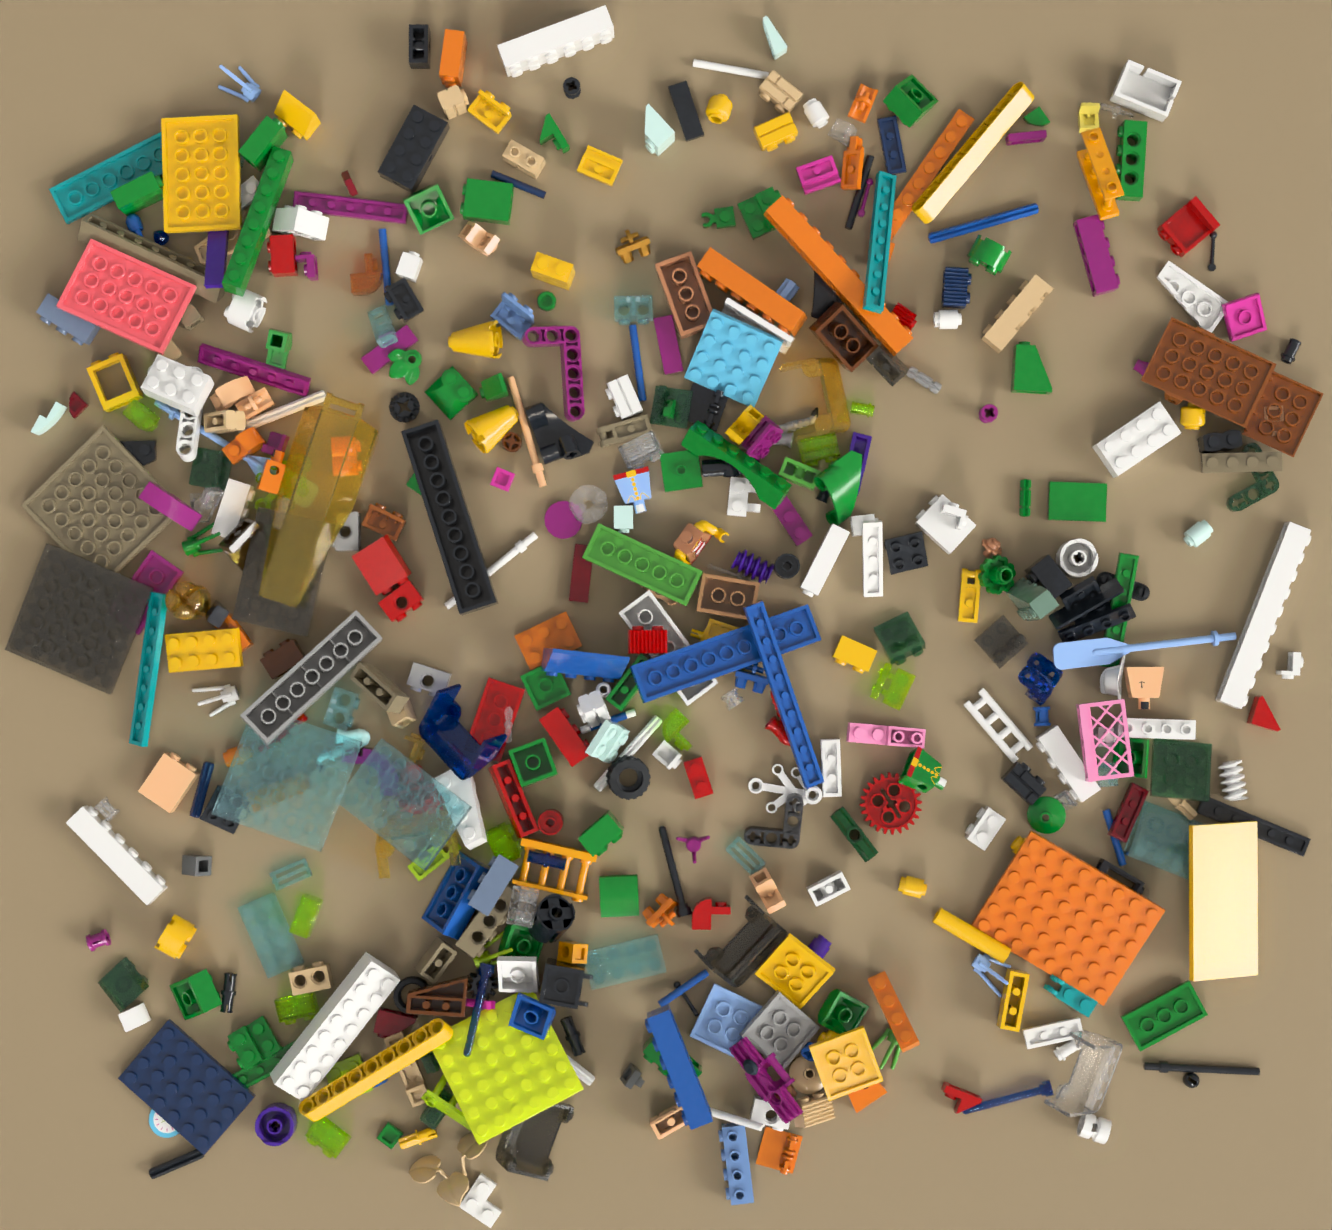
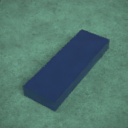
(891, 145)

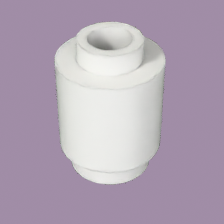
(816, 113)
(947, 319)

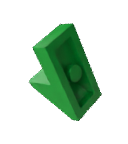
(550, 131)

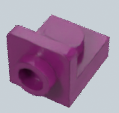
(311, 267)

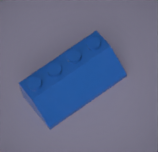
(449, 906)

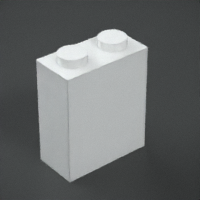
(942, 526)

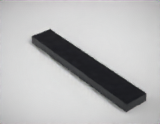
(1265, 830)

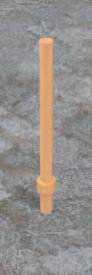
(537, 467)

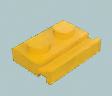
(599, 165)

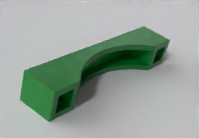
(767, 484)

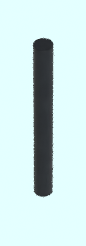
(859, 193)

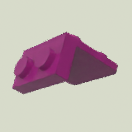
(762, 438)

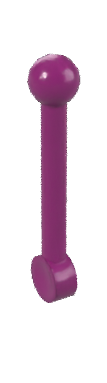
(861, 212)

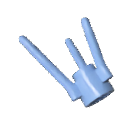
(250, 90)
(982, 964)

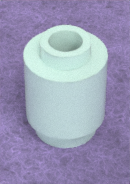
(1198, 533)

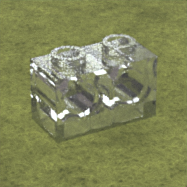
(522, 906)

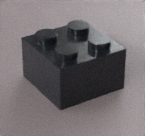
(1048, 575)

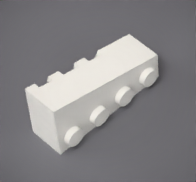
(472, 826)

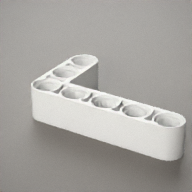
(189, 441)

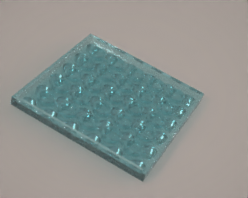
(290, 784)

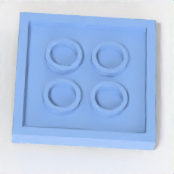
(723, 1018)

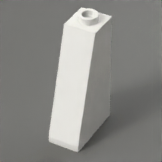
(824, 560)

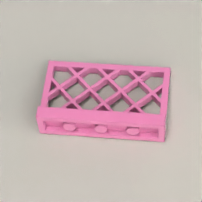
(1088, 745)

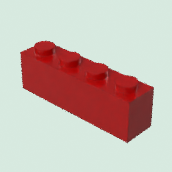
(513, 798)

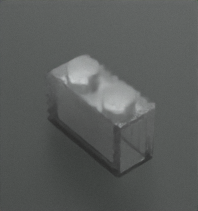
(641, 450)

